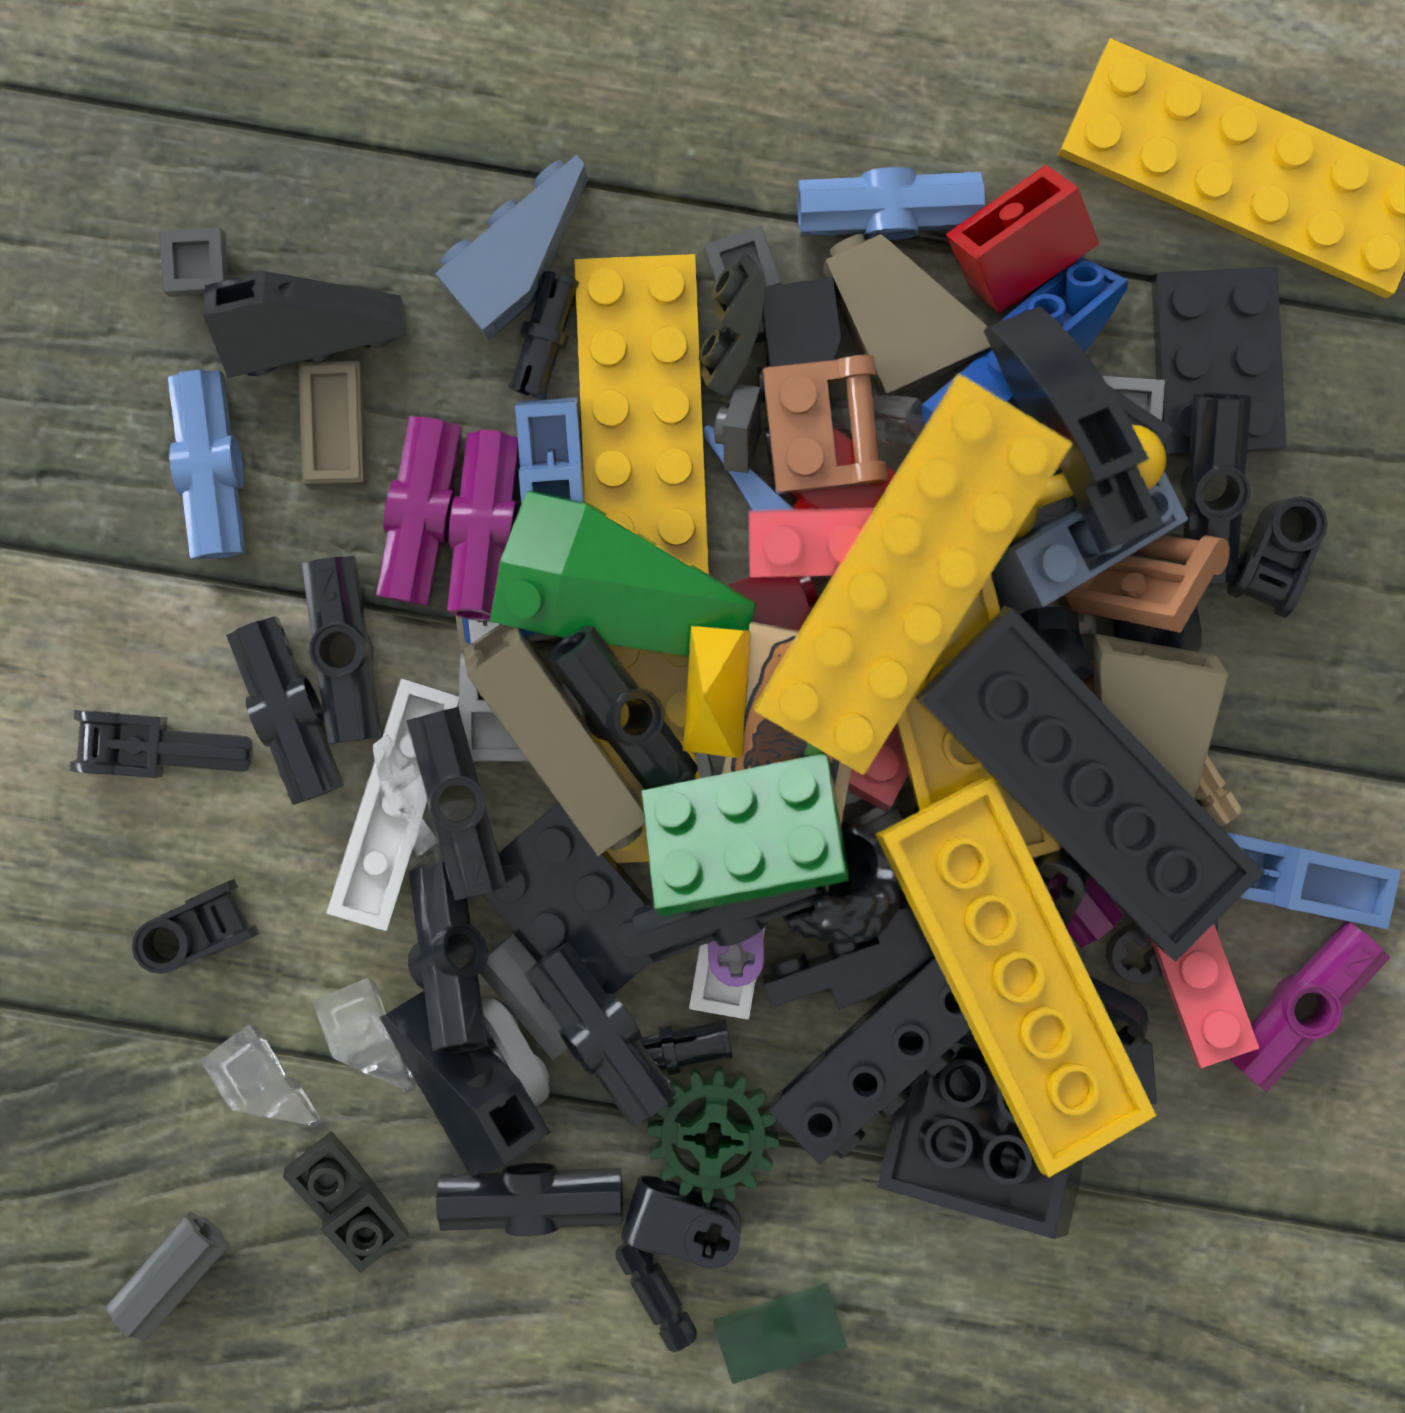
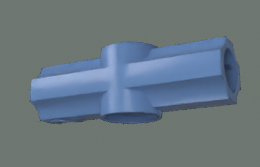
(888, 203)
(206, 464)

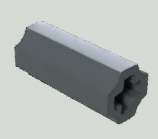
(506, 977)
(166, 1277)

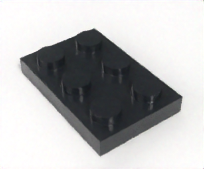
(1220, 336)
(571, 895)

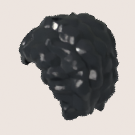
(856, 907)

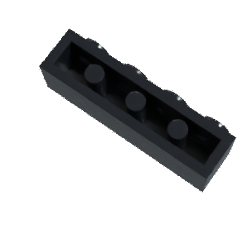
(872, 1064)

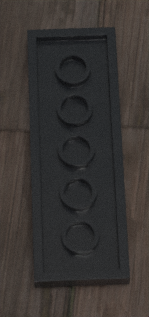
(1089, 783)

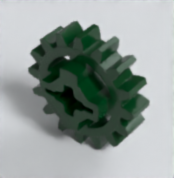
(736, 1139)

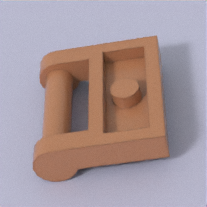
(804, 430)
(1154, 590)

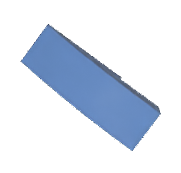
(550, 447)
(1321, 882)

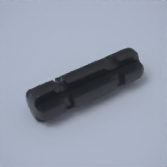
(657, 1297)

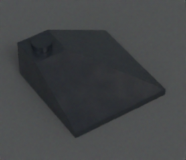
(966, 1153)

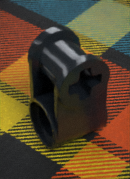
(1279, 559)
(203, 926)
(677, 1224)

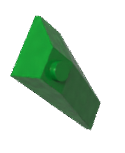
(581, 569)

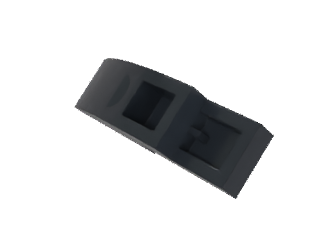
(1069, 396)
(853, 969)

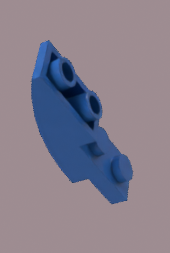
(1076, 297)

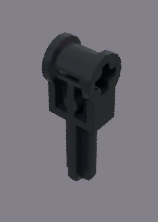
(142, 746)

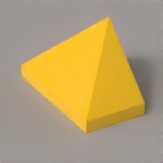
(716, 691)

